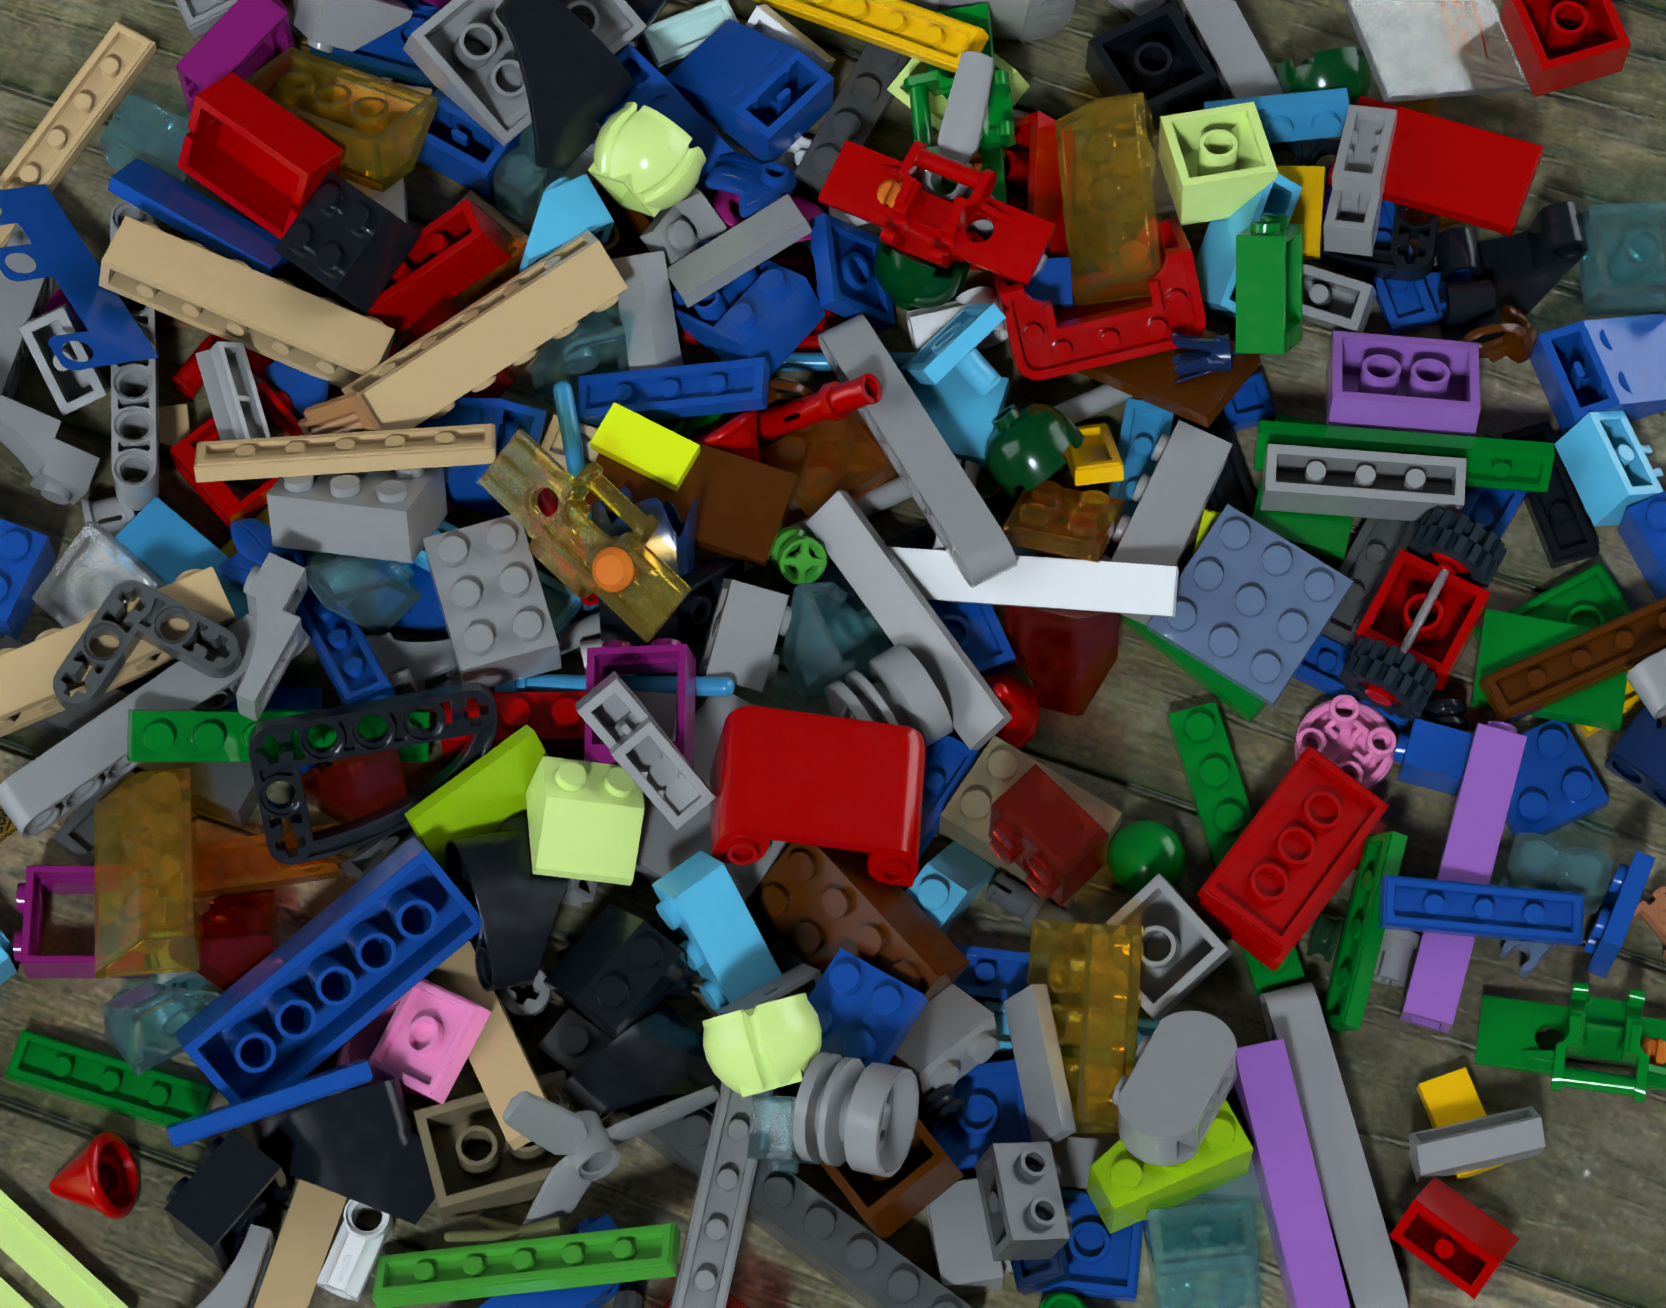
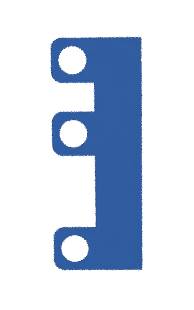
(63, 255)

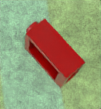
(216, 494)

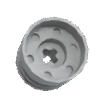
(899, 695)
(855, 1114)

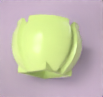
(645, 160)
(763, 1045)

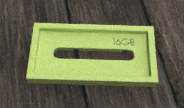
(47, 1264)

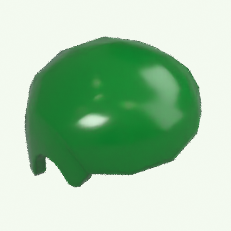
(1143, 852)

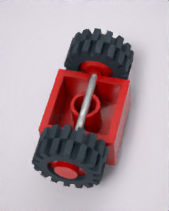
(1423, 614)

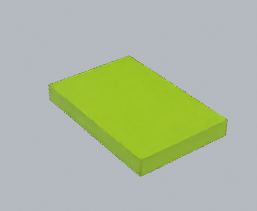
(479, 796)

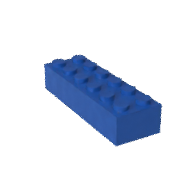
(331, 976)

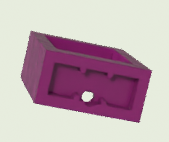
(238, 43)
(660, 657)
(32, 902)

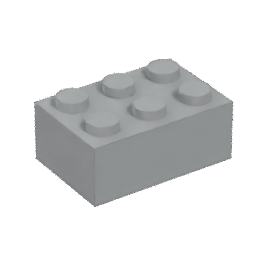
(359, 512)
(492, 602)

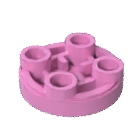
(1350, 737)

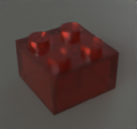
(1046, 836)

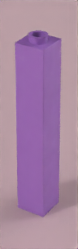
(1469, 858)
(1288, 1178)

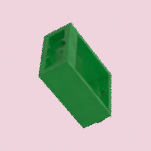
(1269, 286)

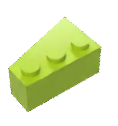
(1128, 1187)

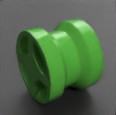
(806, 564)

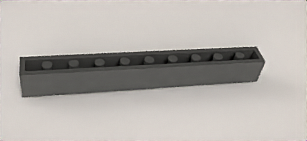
(778, 1201)

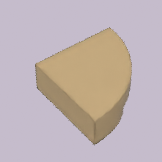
(173, 424)

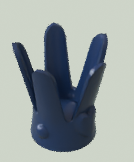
(1212, 355)

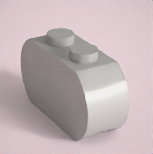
(1176, 1087)

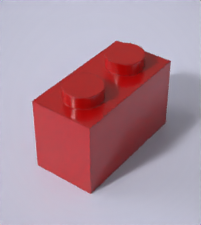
(1454, 1237)

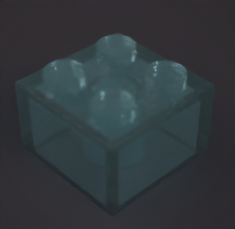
(1624, 258)

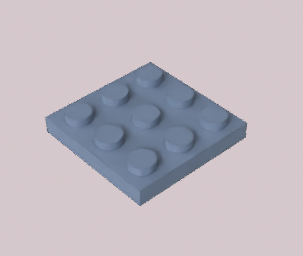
(1251, 605)

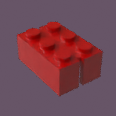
(255, 153)

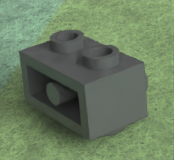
(1023, 1201)

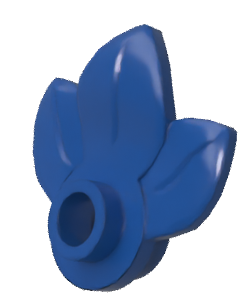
(752, 180)
(254, 543)

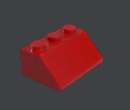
(1034, 178)

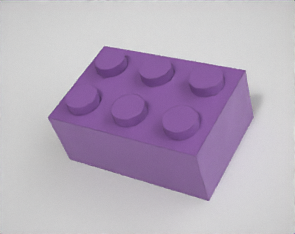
(1403, 383)

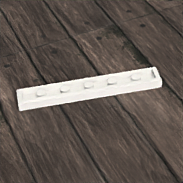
(1049, 583)

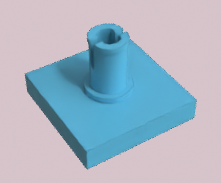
(956, 349)

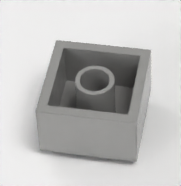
(1176, 945)

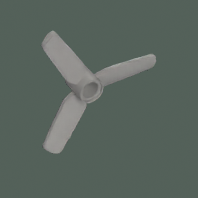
(959, 135)
(585, 1142)

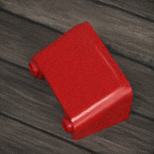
(1089, 336)
(818, 786)

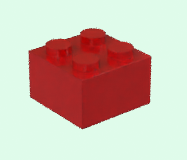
(1565, 41)

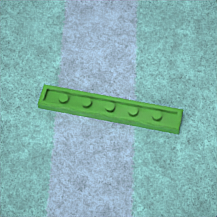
(527, 1265)

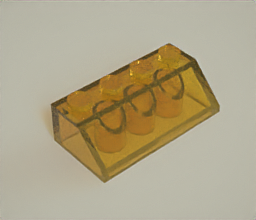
(365, 115)
(1110, 198)
(147, 876)
(1095, 1008)

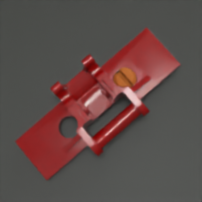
(930, 226)

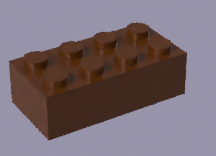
(831, 902)
(894, 1200)

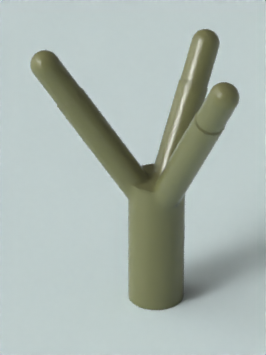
(508, 1231)

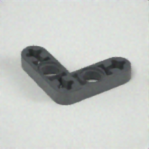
(146, 626)

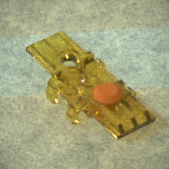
(574, 547)

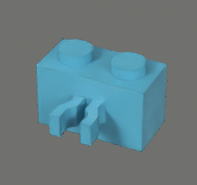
(1608, 466)

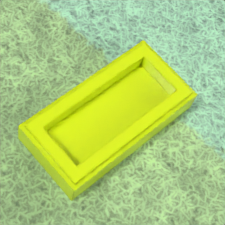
(645, 446)

